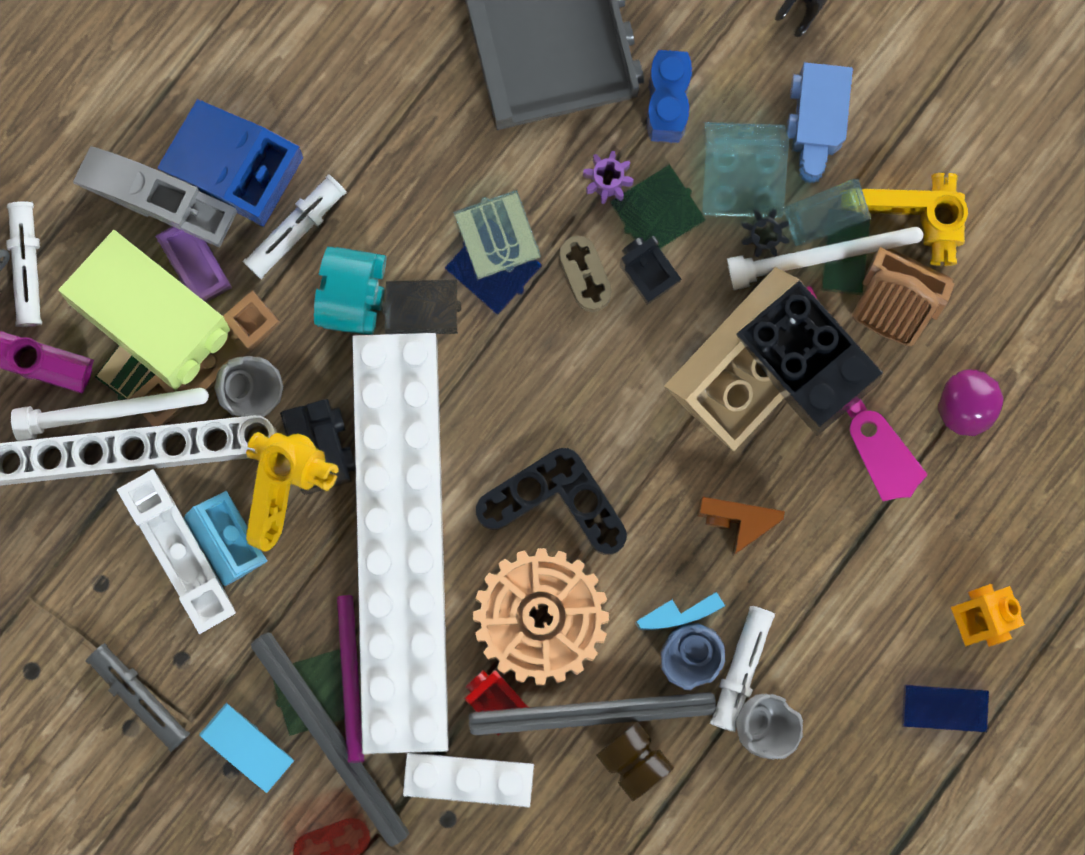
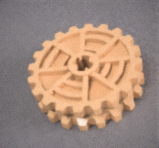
(570, 603)

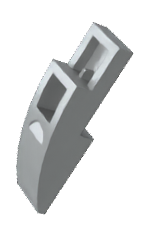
(155, 195)

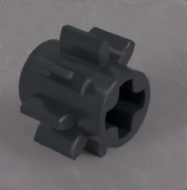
(769, 243)

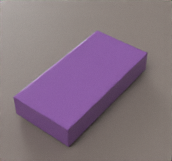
(194, 263)

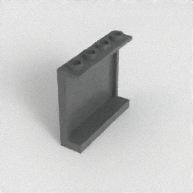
(553, 56)

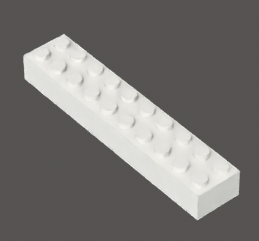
(400, 544)

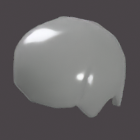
(248, 386)
(769, 727)

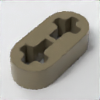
(576, 277)

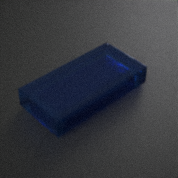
(945, 708)

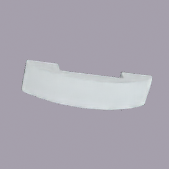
(177, 550)

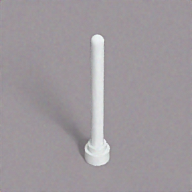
(746, 270)
(28, 422)

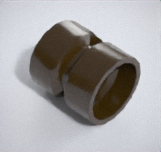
(635, 761)

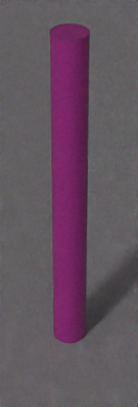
(350, 678)

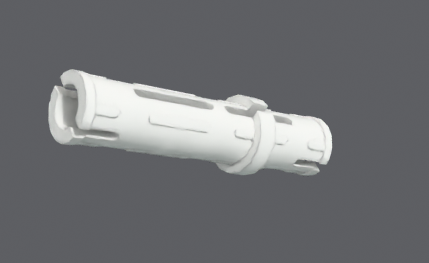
(328, 192)
(22, 216)
(741, 671)

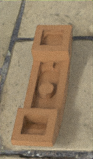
(249, 325)

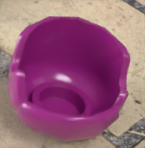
(970, 402)

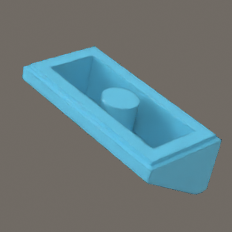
(223, 538)

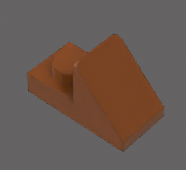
(750, 519)

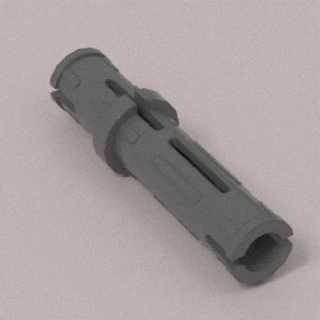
(102, 661)

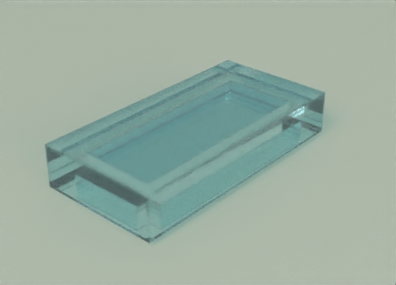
(827, 212)

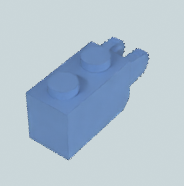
(820, 115)

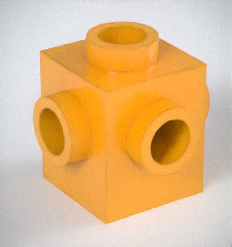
(988, 616)

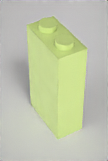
(145, 310)

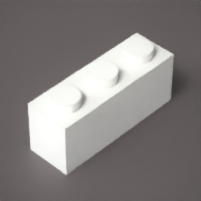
(468, 779)

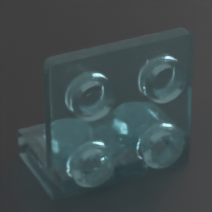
(744, 169)

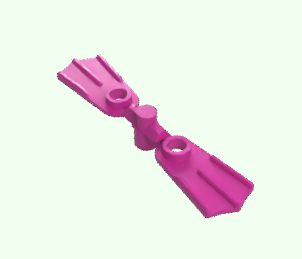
(884, 454)

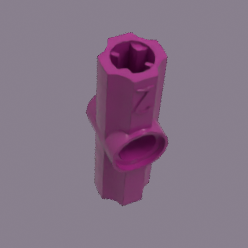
(52, 364)

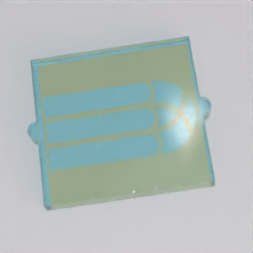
(497, 234)

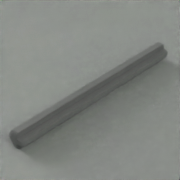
(591, 713)
(329, 738)

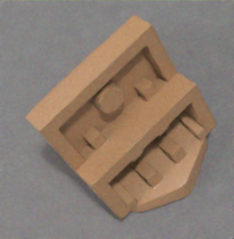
(901, 296)

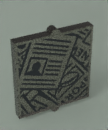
(421, 307)

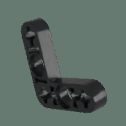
(567, 489)

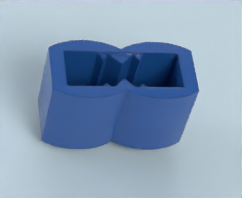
(668, 91)

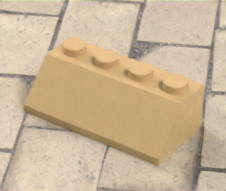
(723, 380)

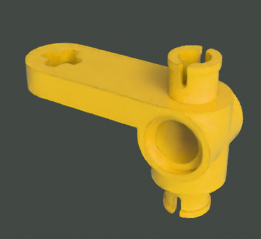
(939, 236)
(282, 463)

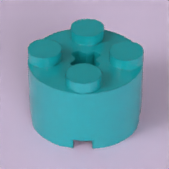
(349, 290)

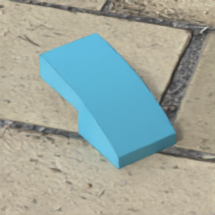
(669, 616)
(246, 747)

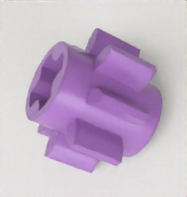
(618, 175)

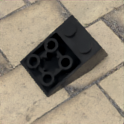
(809, 358)

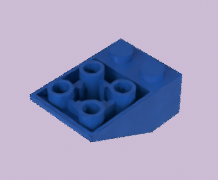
(232, 160)

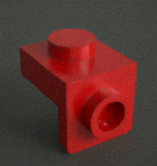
(492, 694)

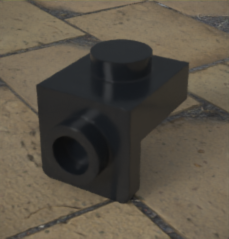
(648, 269)

